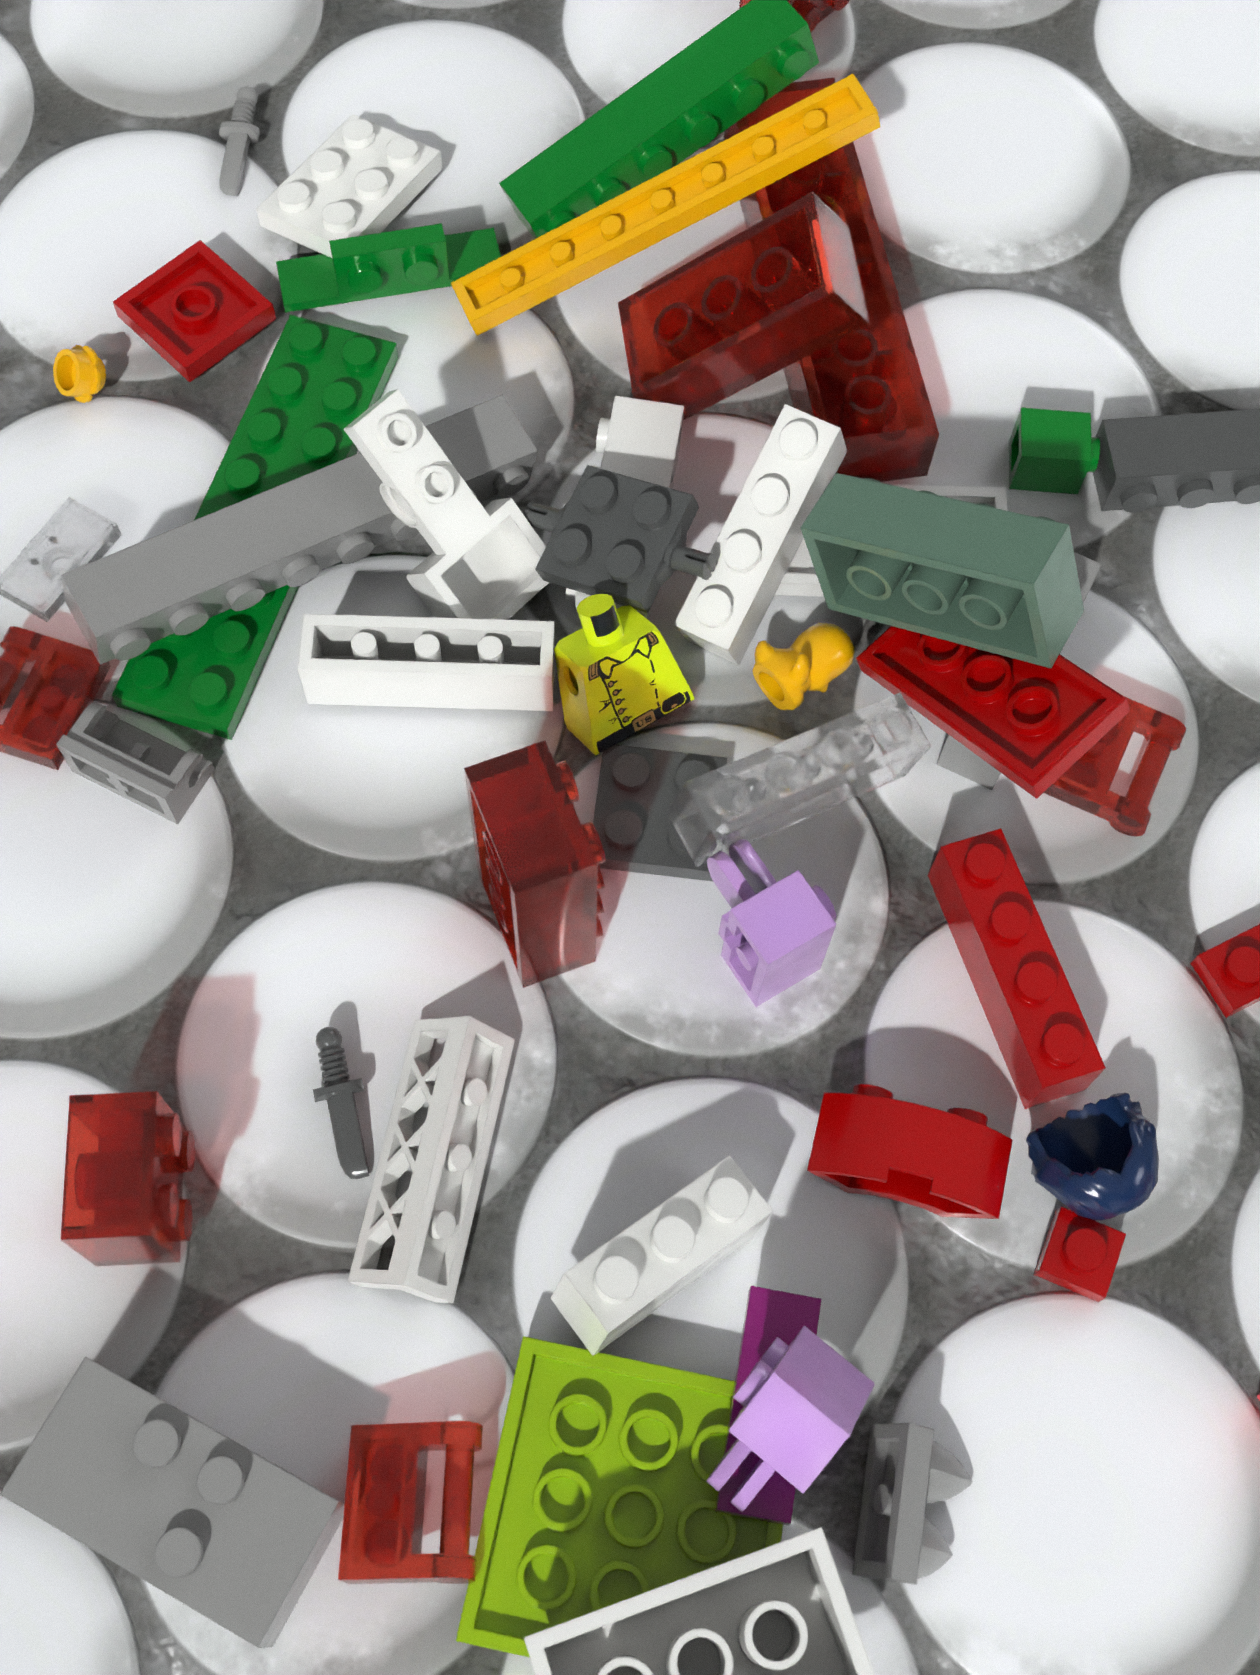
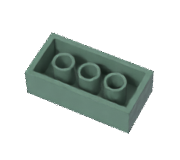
(946, 568)

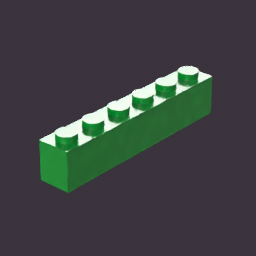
(665, 115)

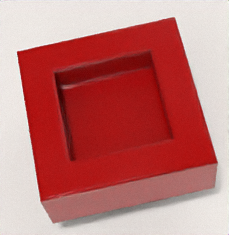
(1080, 1254)

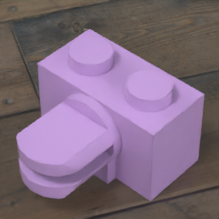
(773, 928)
(793, 1416)

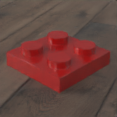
(194, 310)

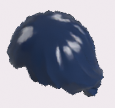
(1097, 1158)

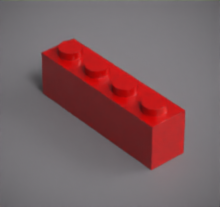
(1014, 969)

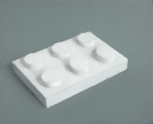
(349, 185)

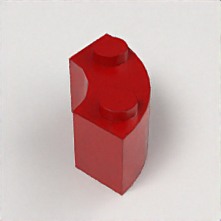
(911, 1153)

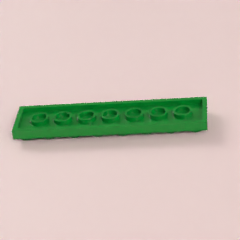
(290, 428)

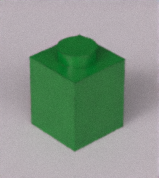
(1051, 451)

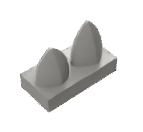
(900, 1478)

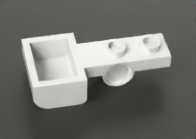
(480, 554)

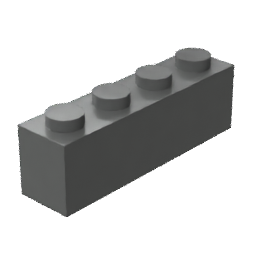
(1179, 460)

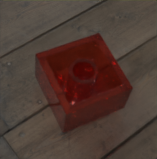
(126, 1179)

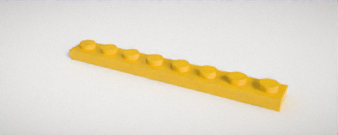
(666, 204)

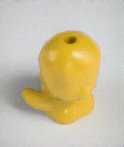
(807, 665)

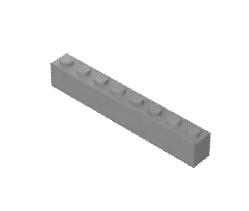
(276, 539)

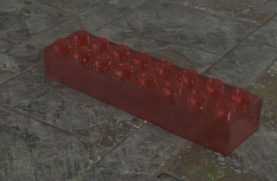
(872, 376)

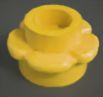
(79, 373)

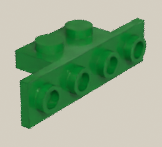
(384, 266)

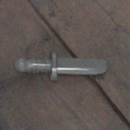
(341, 1103)

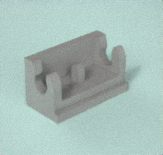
(134, 763)

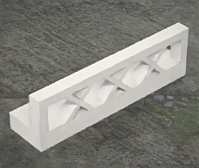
(444, 1154)

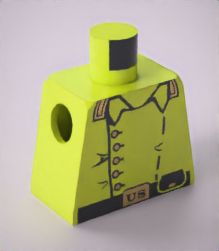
(616, 674)

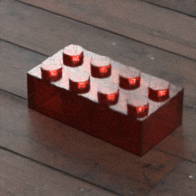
(744, 309)
(536, 861)

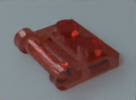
(52, 696)
(1090, 778)
(388, 1500)

